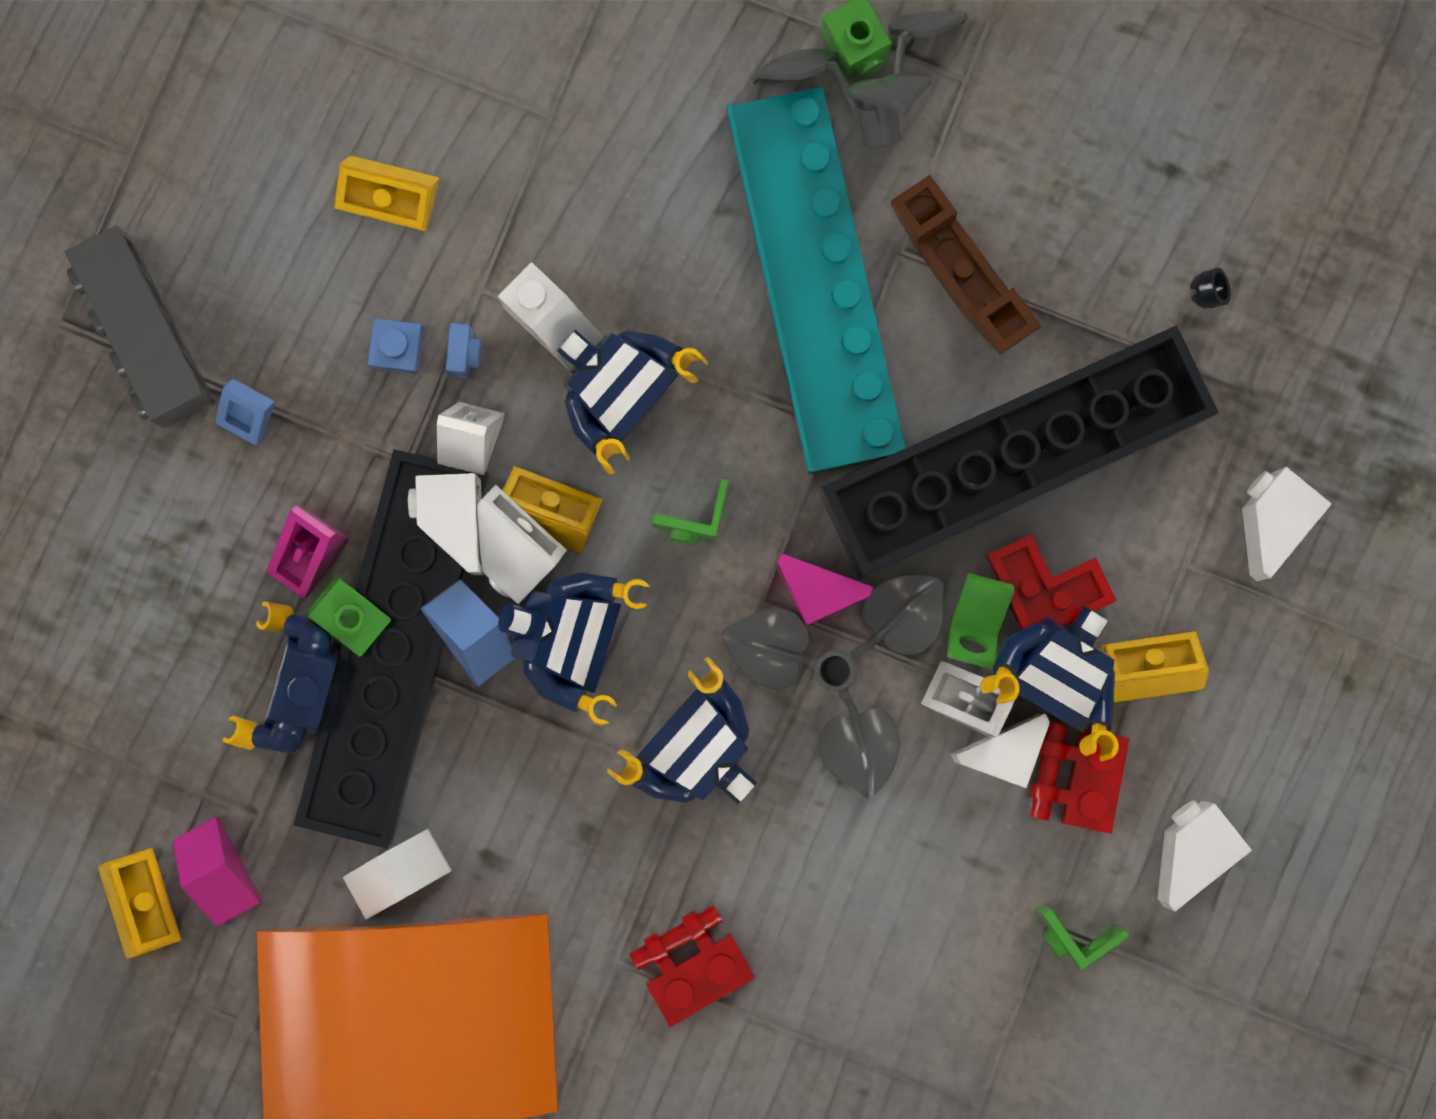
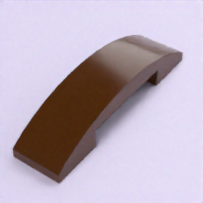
(962, 268)

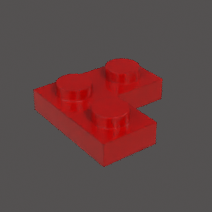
(1039, 593)

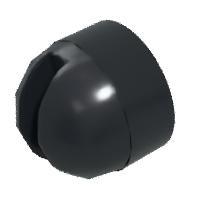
(1211, 289)

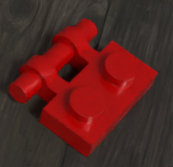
(1091, 787)
(699, 978)

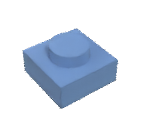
(395, 346)
(463, 352)
(244, 412)

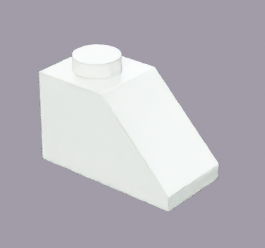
(546, 311)
(449, 515)
(1278, 519)
(513, 546)
(1196, 852)

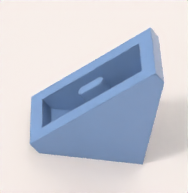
(469, 631)

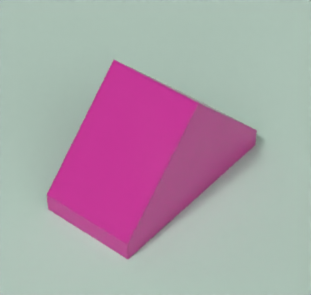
(304, 551)
(819, 591)
(214, 872)

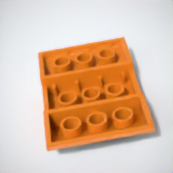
(408, 1020)

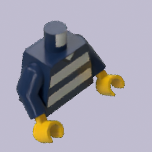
(619, 385)
(566, 637)
(1062, 675)
(299, 685)
(695, 747)

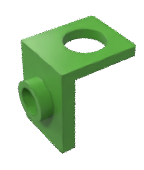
(688, 531)
(348, 615)
(979, 619)
(1063, 944)

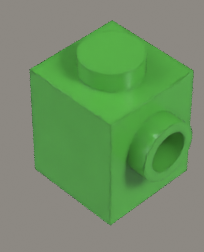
(856, 38)

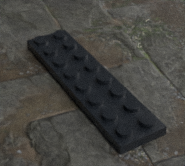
(384, 695)

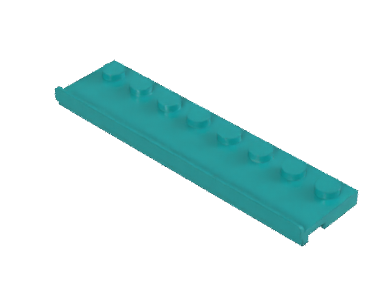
(815, 280)

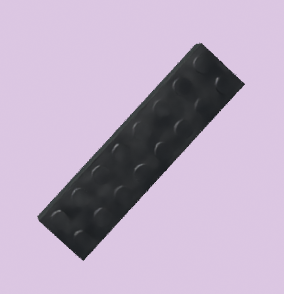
(1017, 452)

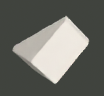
(467, 436)
(960, 698)
(1010, 754)
(397, 873)

